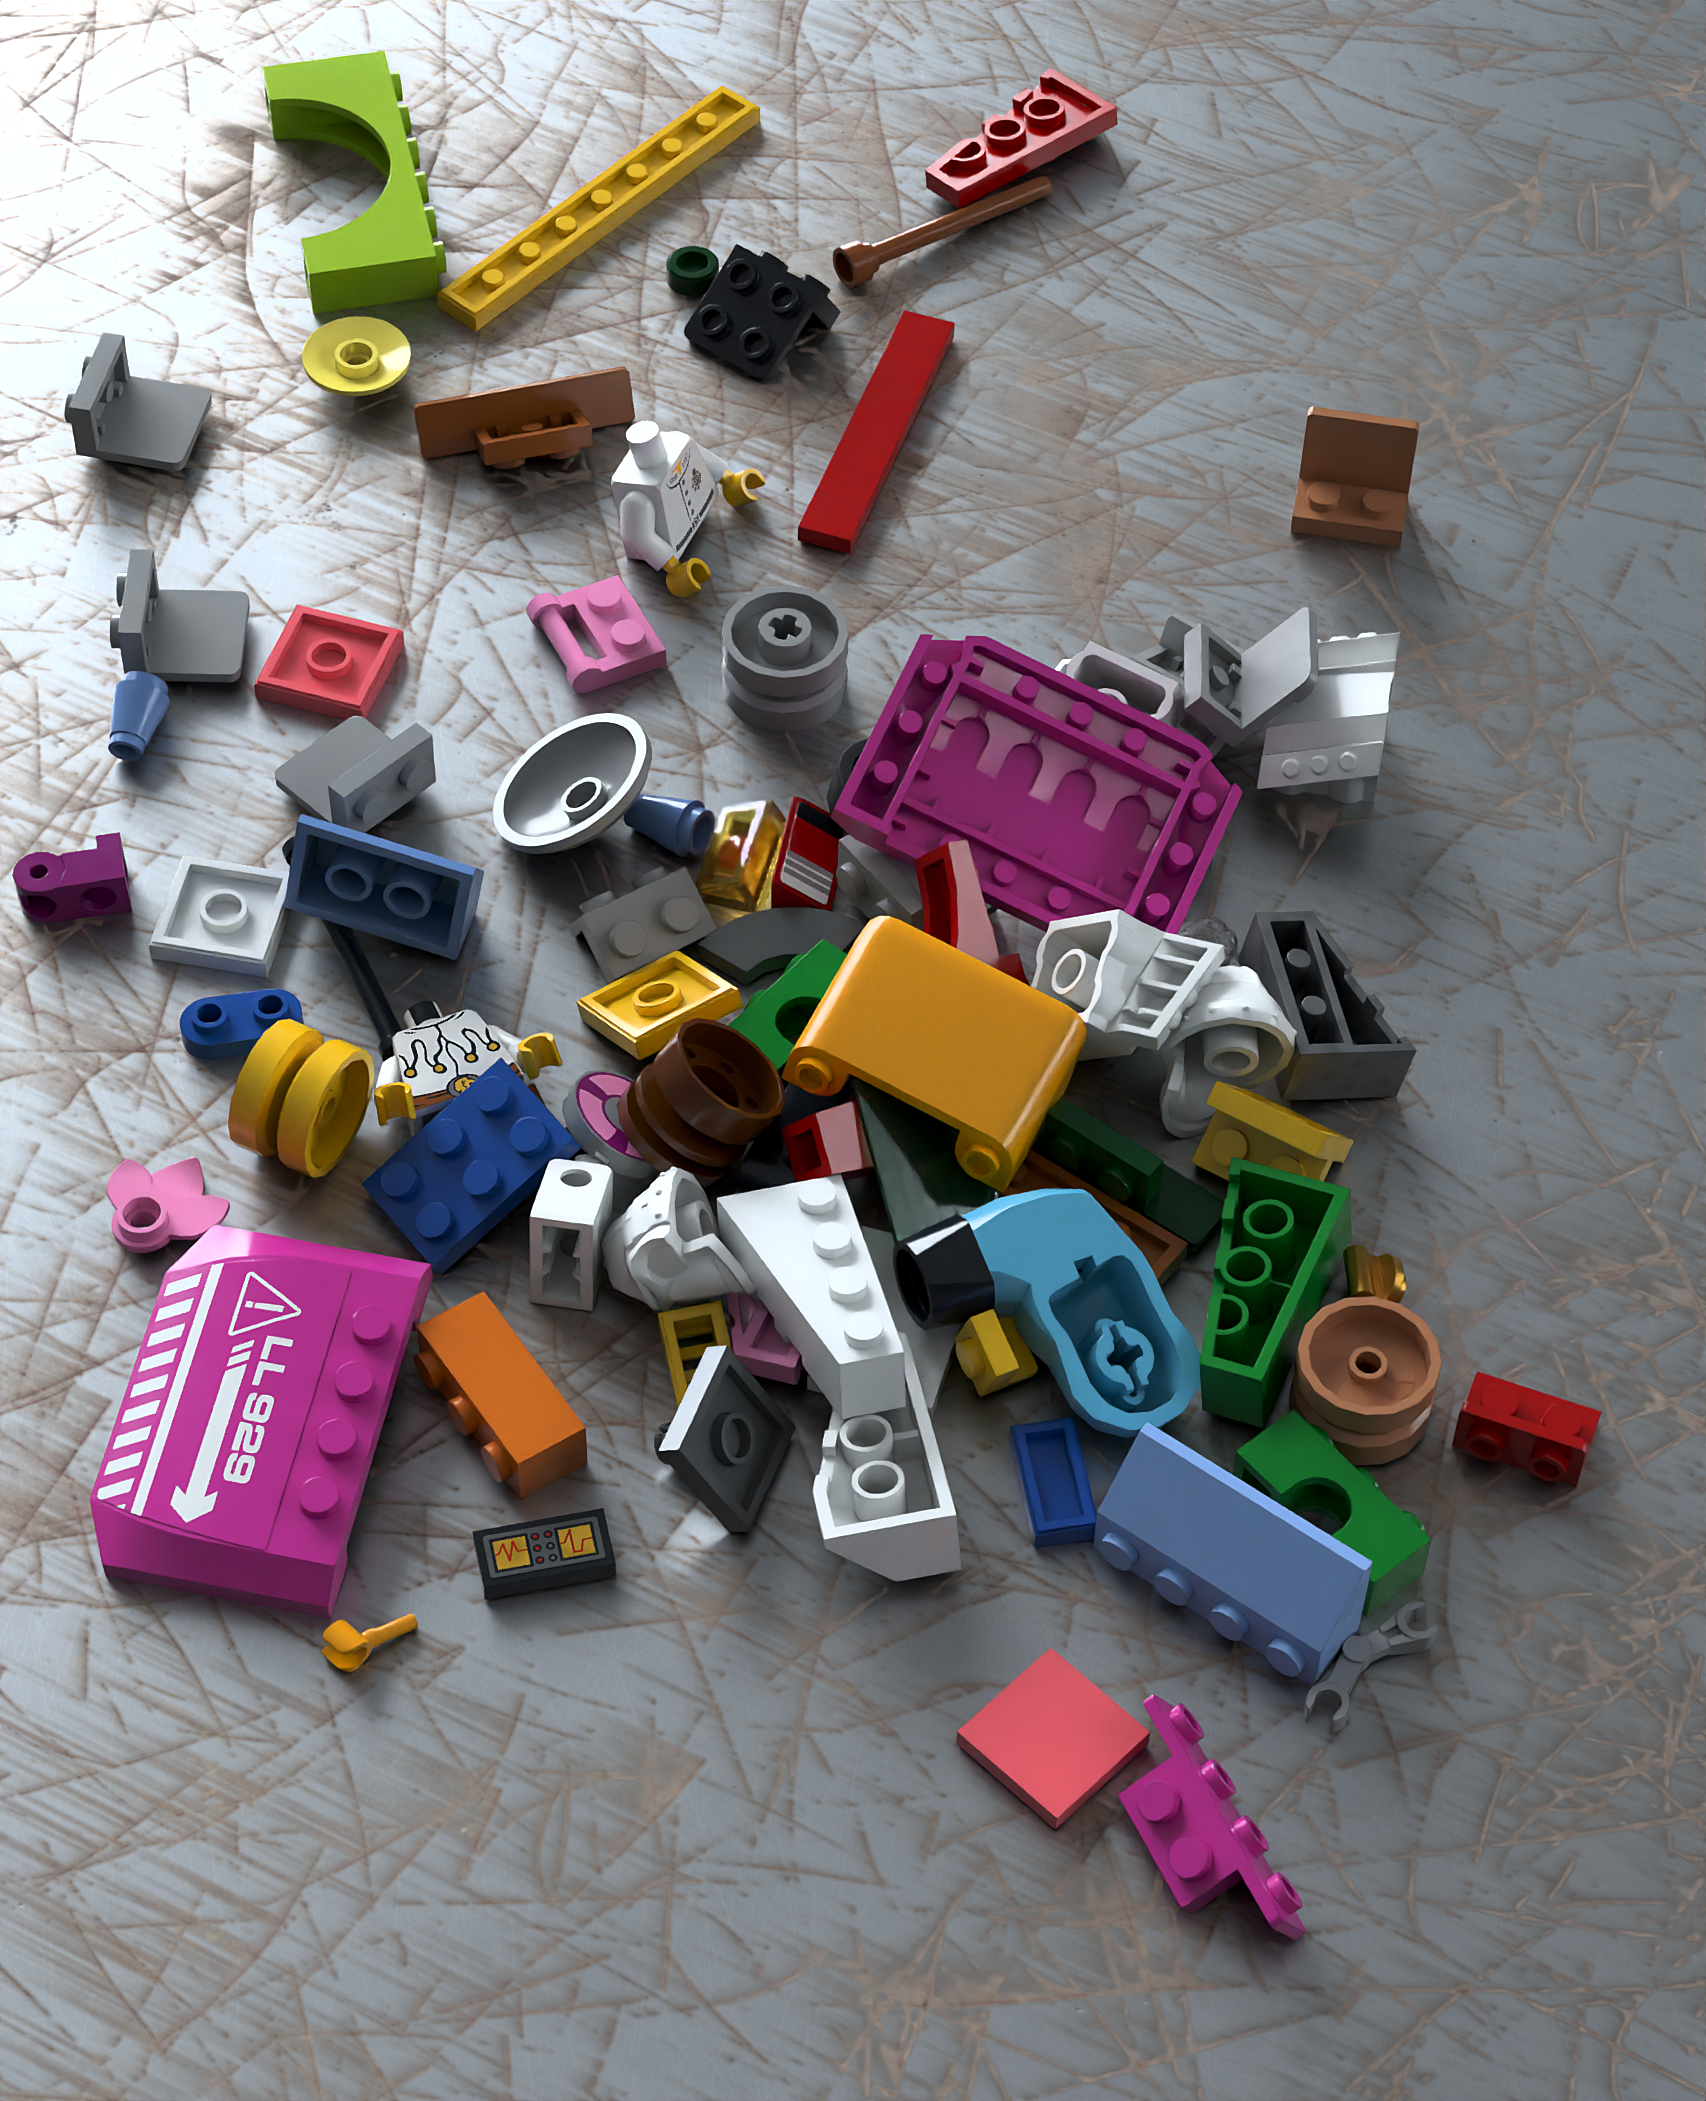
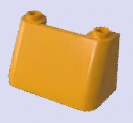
(944, 1041)

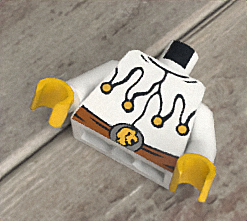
(445, 1056)

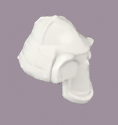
(1227, 1036)
(671, 1248)

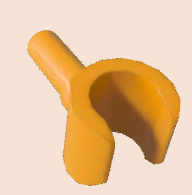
(350, 1648)

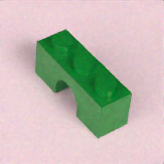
(789, 1003)
(1307, 1475)

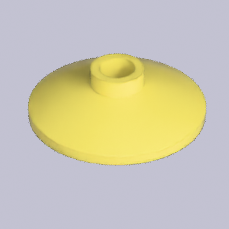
(356, 356)

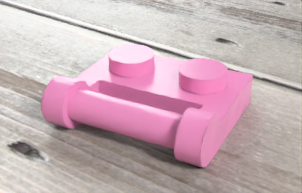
(610, 624)

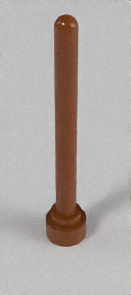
(859, 261)

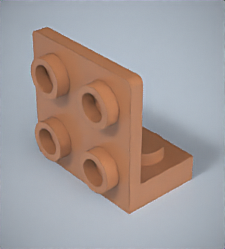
(1355, 476)

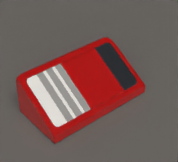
(807, 859)

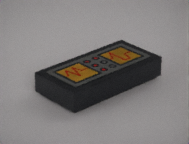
(544, 1553)

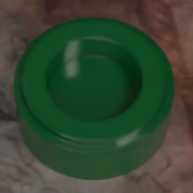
(691, 270)

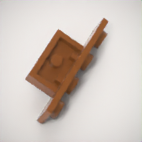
(526, 418)

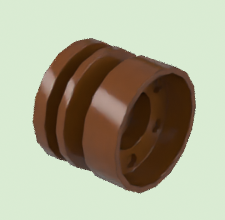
(701, 1101)

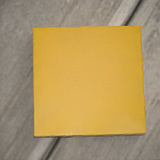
(654, 1001)

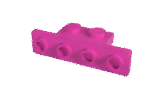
(1196, 1829)

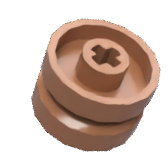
(1367, 1377)

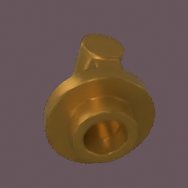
(1374, 1275)

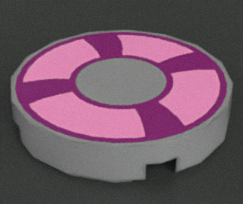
(594, 1122)

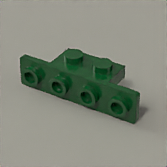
(1128, 1173)

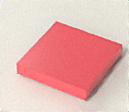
(329, 663)
(1053, 1738)

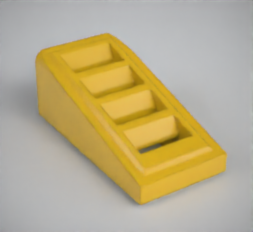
(685, 1324)

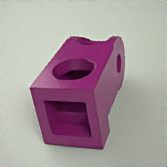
(74, 882)

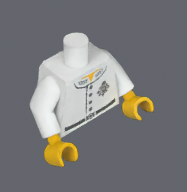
(665, 495)

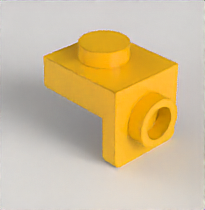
(993, 1353)

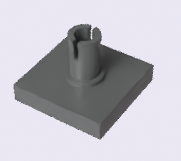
(726, 1439)

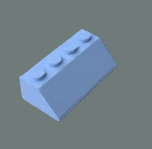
(1232, 1556)

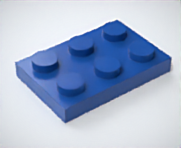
(470, 1166)

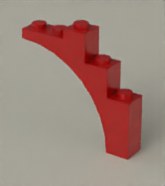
(952, 912)

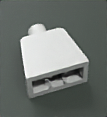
(570, 1202)

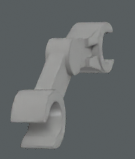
(1357, 1652)

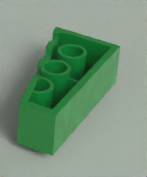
(1269, 1279)

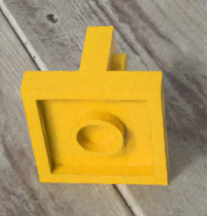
(1265, 1134)

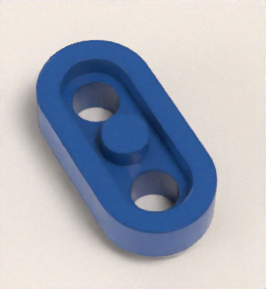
(238, 1021)

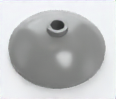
(573, 784)

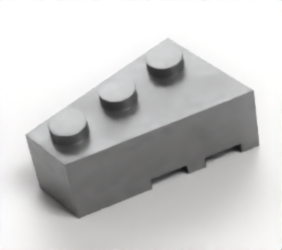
(1341, 1034)

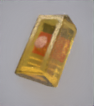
(742, 856)

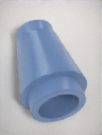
(136, 713)
(672, 822)

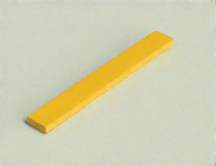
(597, 208)

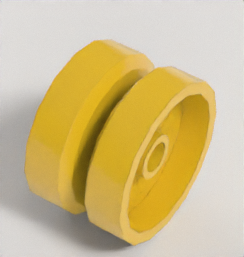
(301, 1098)

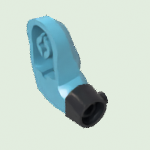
(1075, 1297)

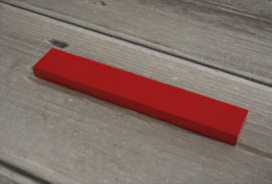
(876, 432)

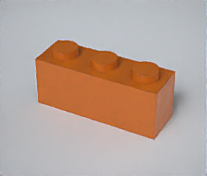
(500, 1396)

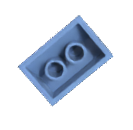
(382, 887)

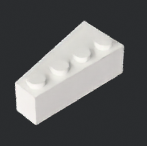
(820, 1287)

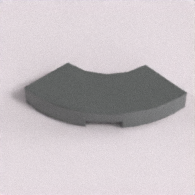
(773, 938)

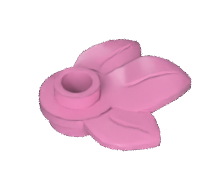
(166, 1200)

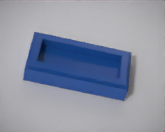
(1053, 1482)

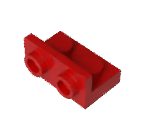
(1526, 1429)

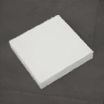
(222, 917)

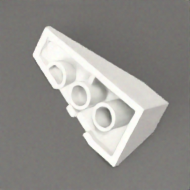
(886, 1489)

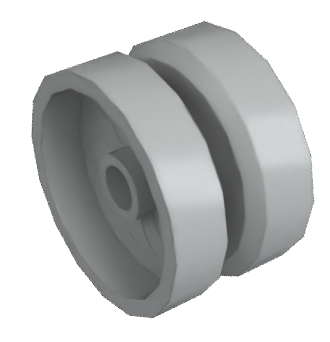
(784, 658)

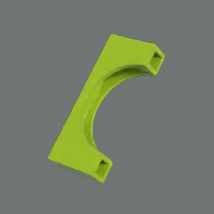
(390, 247)

